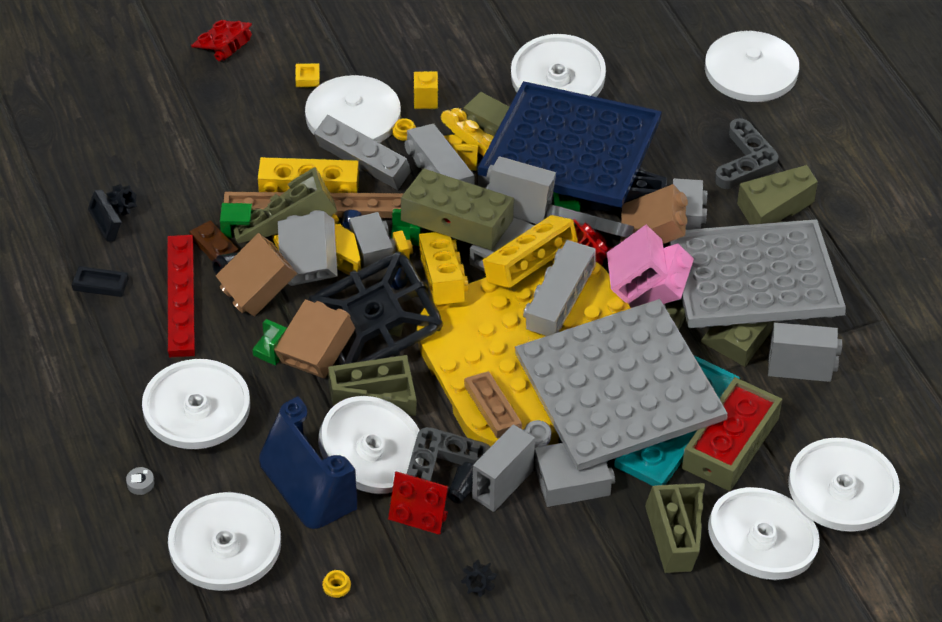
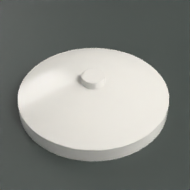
(560, 63)
(751, 66)
(357, 102)
(196, 403)
(372, 437)
(843, 484)
(763, 533)
(224, 541)

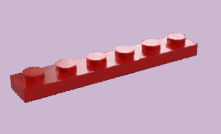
(181, 296)

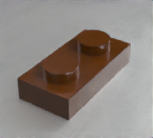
(212, 240)

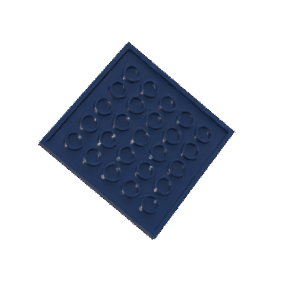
(581, 137)

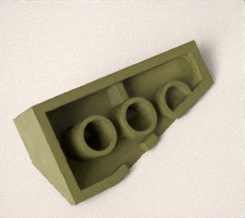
(305, 195)
(738, 340)

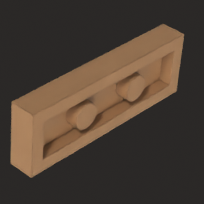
(491, 403)

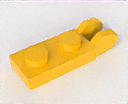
(466, 129)

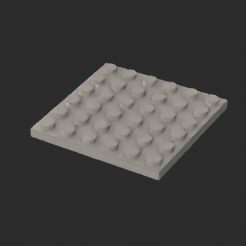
(759, 274)
(620, 384)

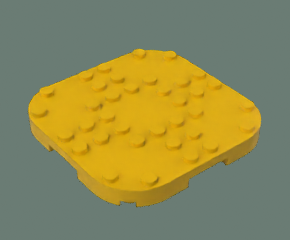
(483, 338)

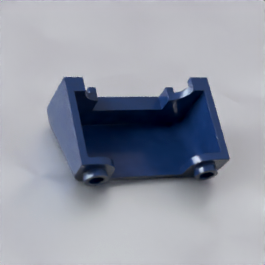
(312, 487)

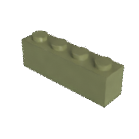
(486, 112)

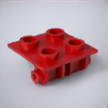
(224, 38)
(587, 236)
(418, 503)

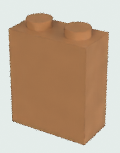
(661, 211)
(255, 275)
(315, 338)

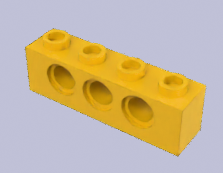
(338, 175)
(528, 251)
(443, 268)

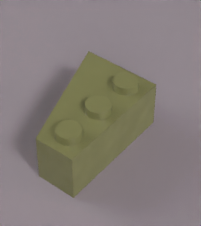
(777, 195)
(378, 378)
(676, 524)

